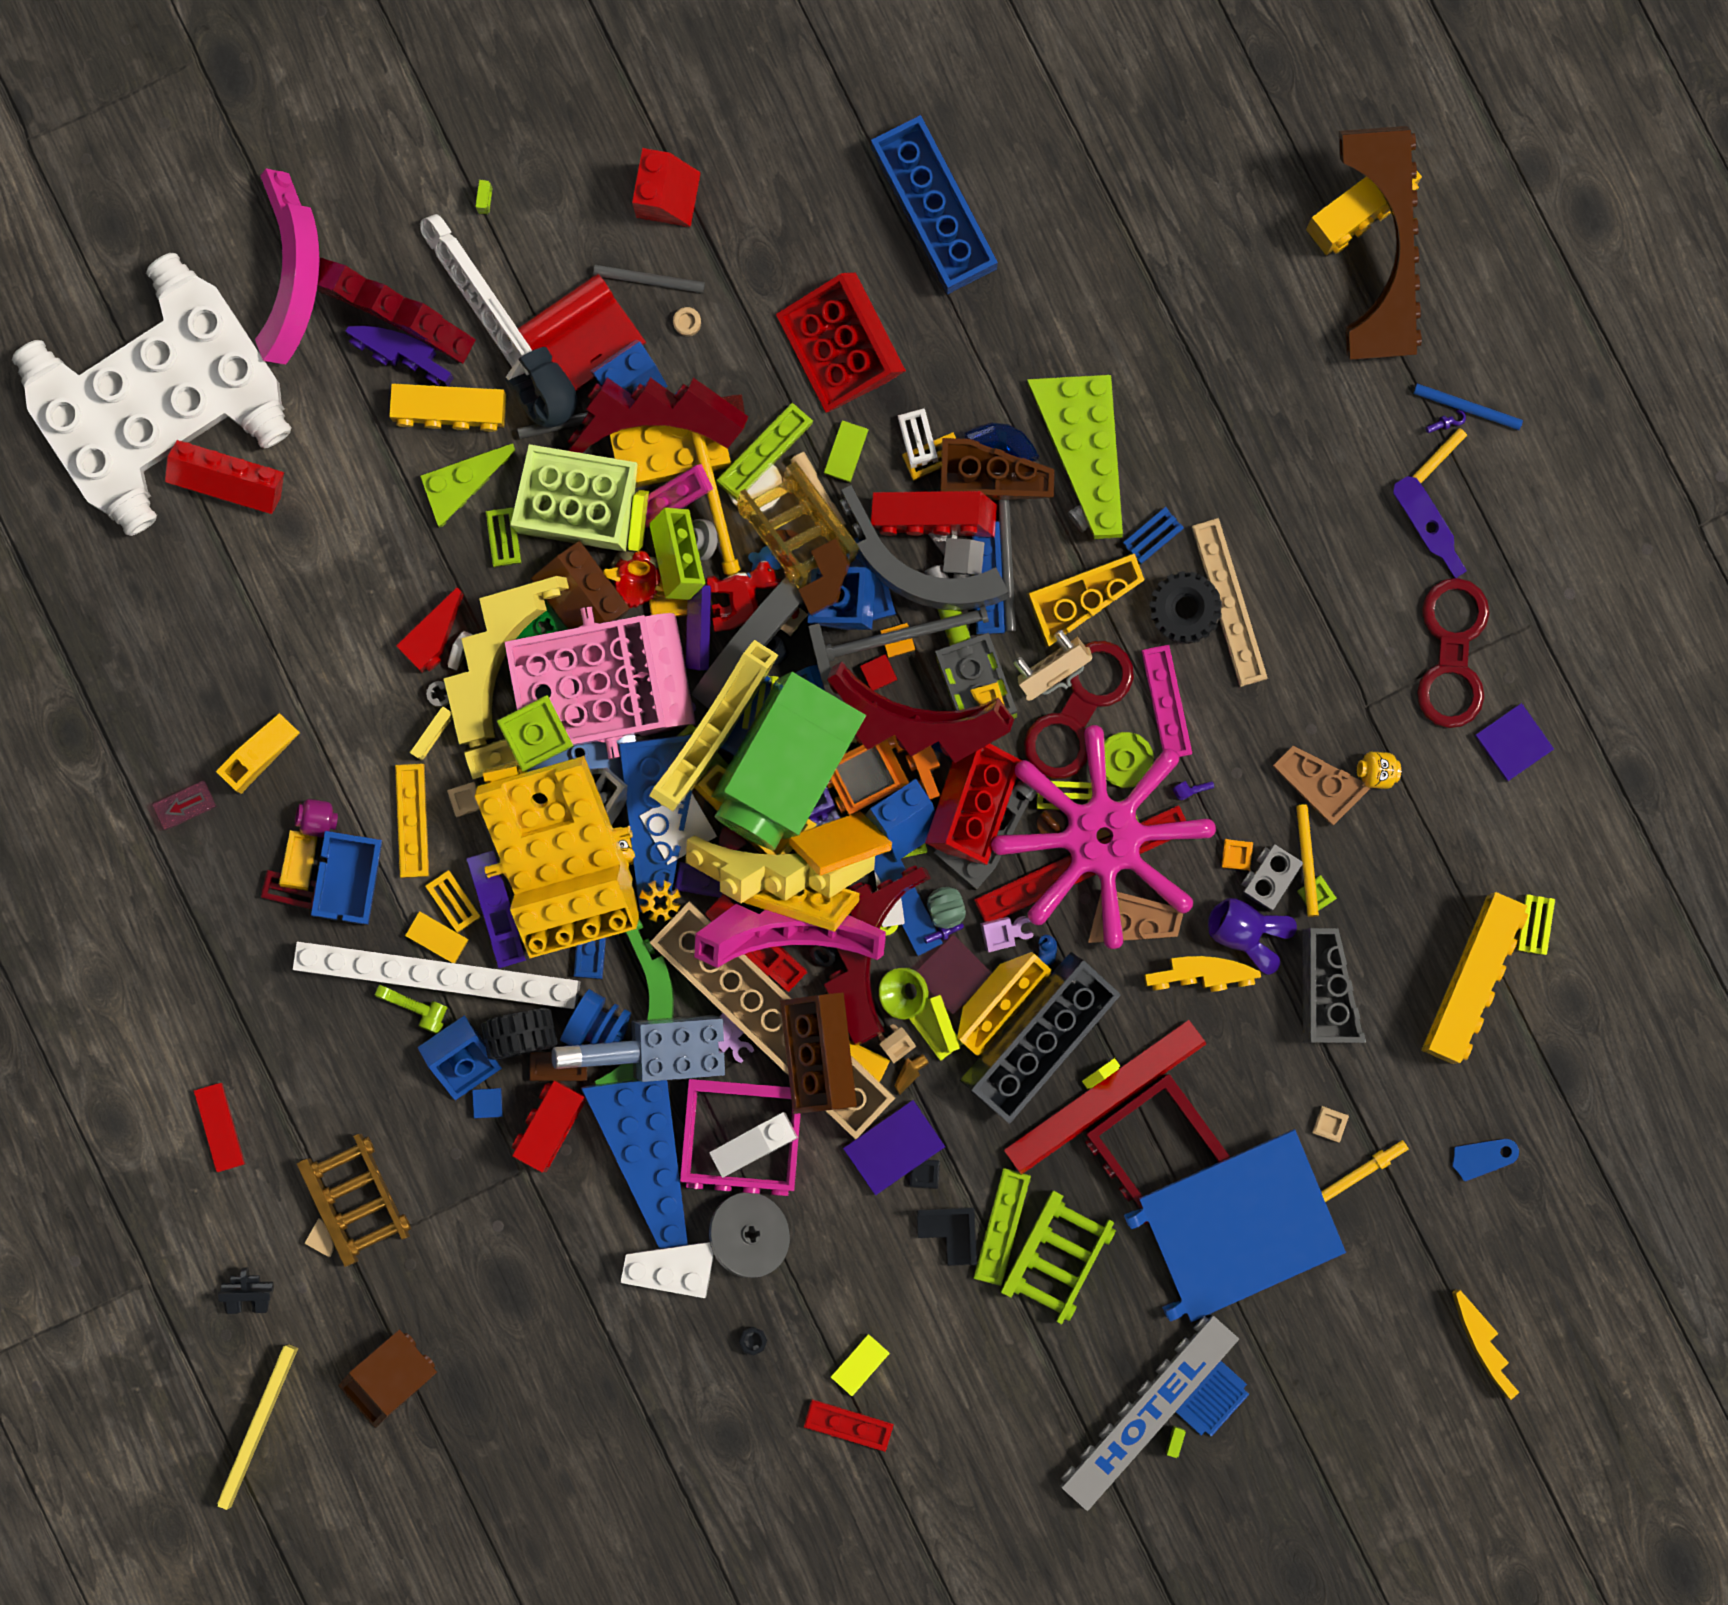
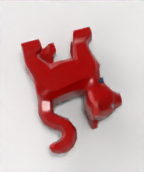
(742, 595)

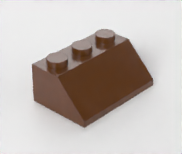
(586, 589)

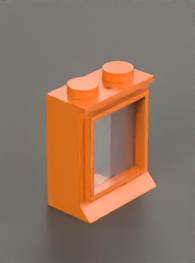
(866, 777)

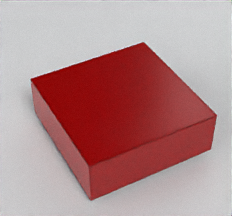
(878, 673)

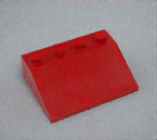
(840, 341)

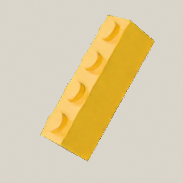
(447, 406)

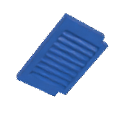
(1213, 1400)

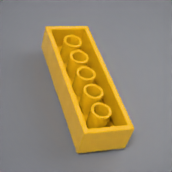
(1474, 978)

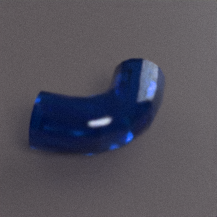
(1004, 438)

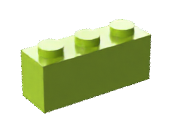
(677, 553)

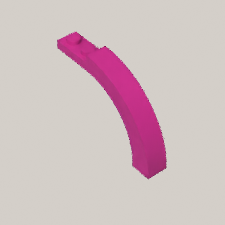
(299, 270)

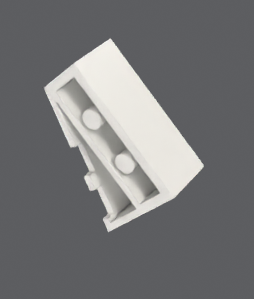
(671, 1269)

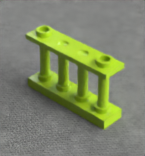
(1029, 1258)

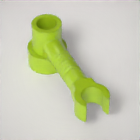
(431, 1015)

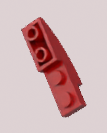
(771, 960)

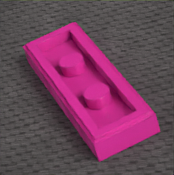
(678, 492)

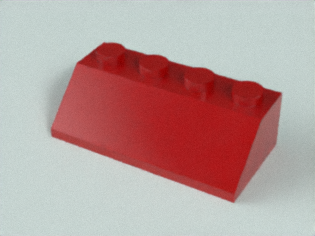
(973, 804)

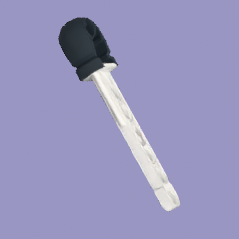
(539, 383)

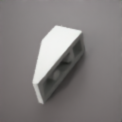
(753, 1144)

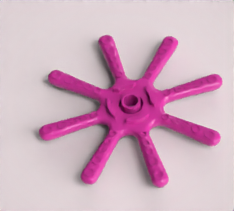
(1088, 852)

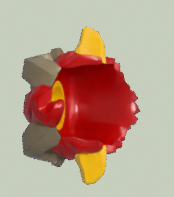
(635, 577)

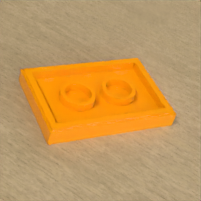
(840, 843)

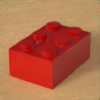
(548, 1125)

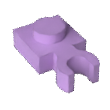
(1001, 933)
(731, 1040)

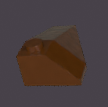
(998, 475)

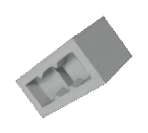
(1277, 880)

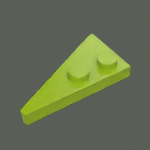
(455, 484)

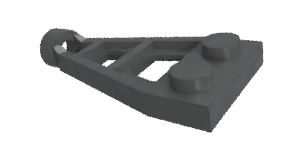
(977, 873)

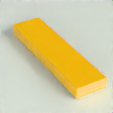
(412, 820)

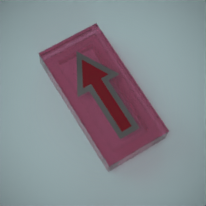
(184, 805)

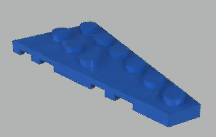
(642, 768)
(641, 1136)

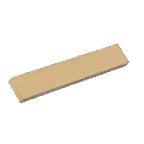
(1235, 618)

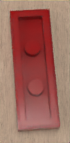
(219, 1127)
(848, 1425)

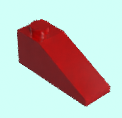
(429, 637)

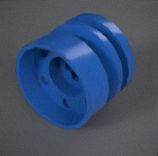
(593, 1024)

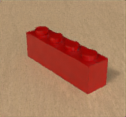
(224, 476)

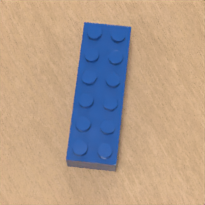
(934, 204)

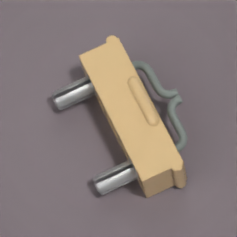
(1046, 674)

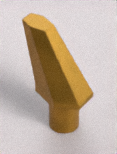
(910, 1072)

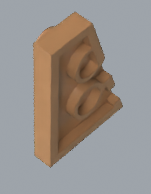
(1320, 784)
(1139, 919)

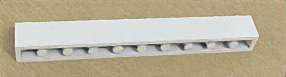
(436, 975)

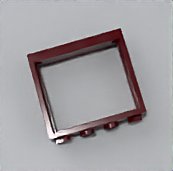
(1113, 1168)

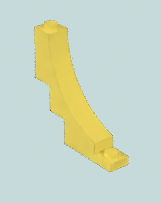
(505, 618)

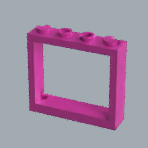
(725, 1184)

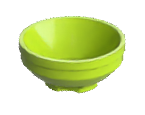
(893, 994)

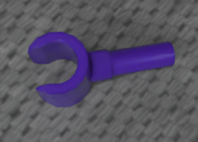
(1183, 790)

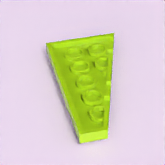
(1083, 433)

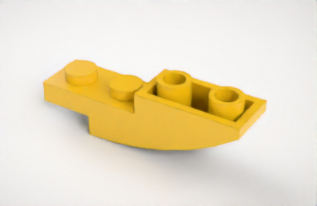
(1213, 972)

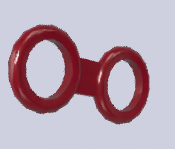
(1453, 653)
(1078, 713)

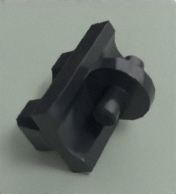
(246, 1288)

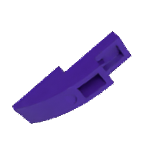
(392, 345)
(496, 911)

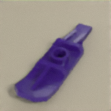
(1421, 511)

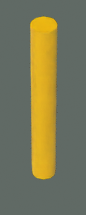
(1440, 455)

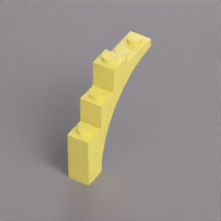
(715, 727)
(783, 875)

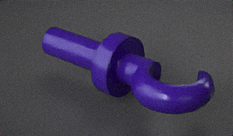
(1445, 422)
(942, 933)

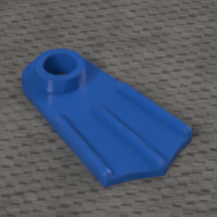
(1483, 1158)

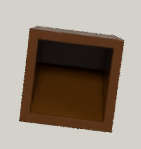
(388, 1378)

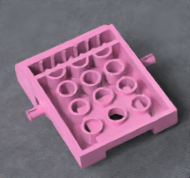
(607, 677)

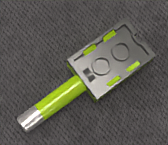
(968, 661)

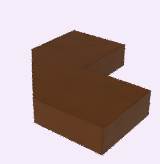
(833, 567)

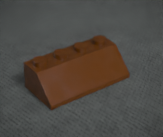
(818, 1053)

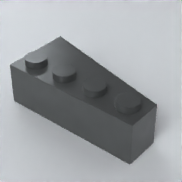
(1327, 990)

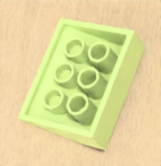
(575, 498)

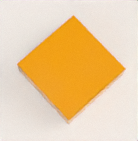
(901, 647)
(1237, 855)

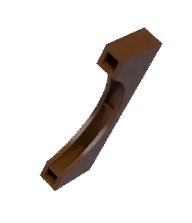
(1390, 322)

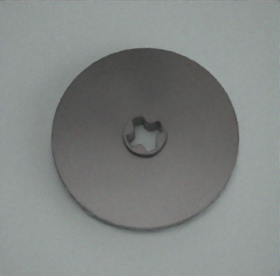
(744, 1255)

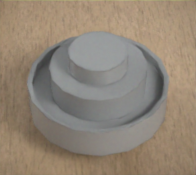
(705, 537)

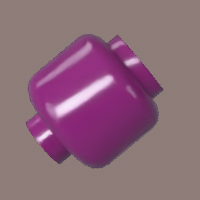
(315, 817)

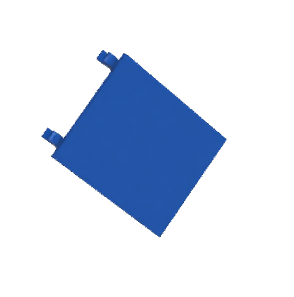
(1240, 1226)

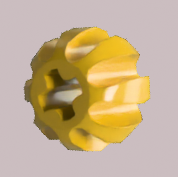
(660, 892)

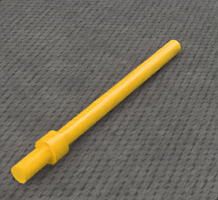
(730, 564)
(1380, 1160)

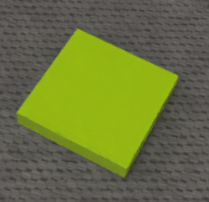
(535, 733)

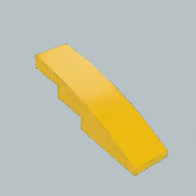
(1480, 1334)

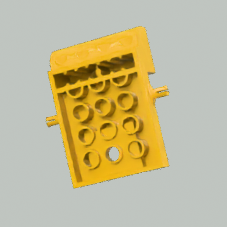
(559, 857)

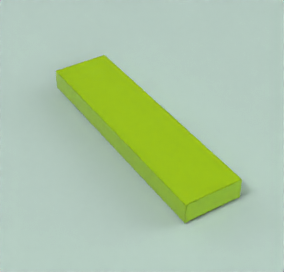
(764, 451)
(1002, 1227)

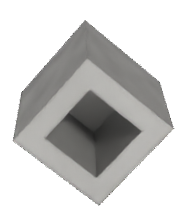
(963, 557)

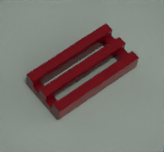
(268, 884)

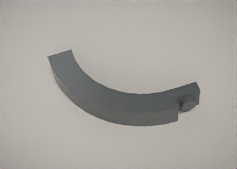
(760, 627)

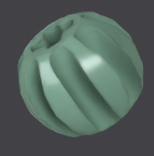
(946, 907)

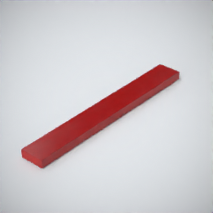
(1031, 887)
(1105, 1097)

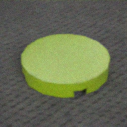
(1127, 759)

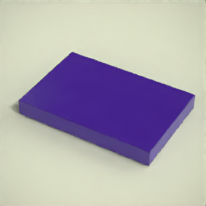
(894, 1147)

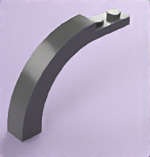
(923, 589)

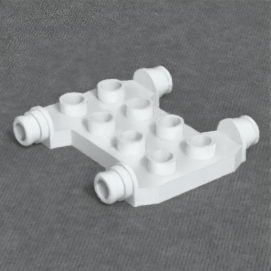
(151, 394)

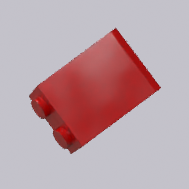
(665, 188)

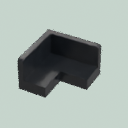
(956, 1226)

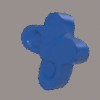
(764, 555)

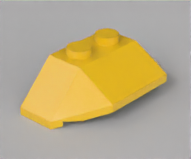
(1000, 1000)

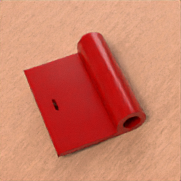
(581, 329)

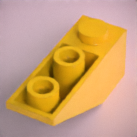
(257, 753)

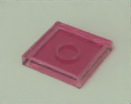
(953, 973)

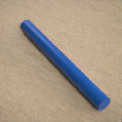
(1468, 406)

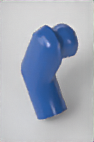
(1047, 949)

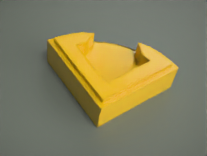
(986, 693)

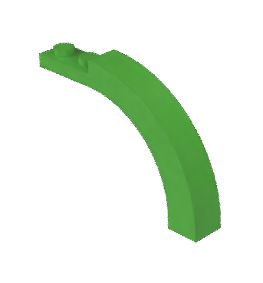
(660, 994)

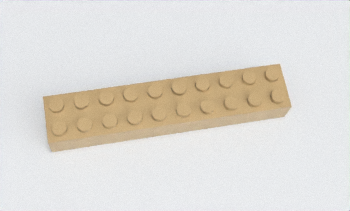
(754, 1007)

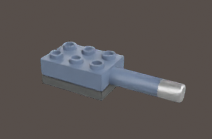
(658, 1049)

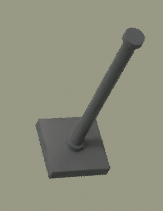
(826, 653)

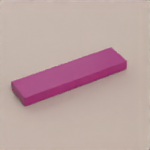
(1166, 700)

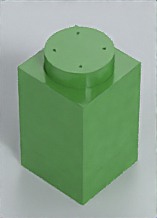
(785, 761)

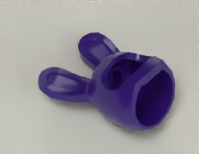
(1243, 930)

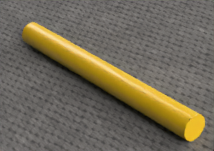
(1307, 859)

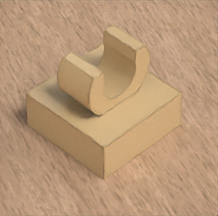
(896, 1044)

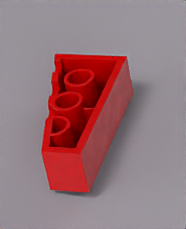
(934, 513)

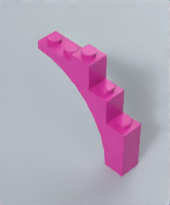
(746, 931)

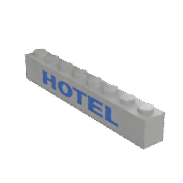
(1149, 1412)

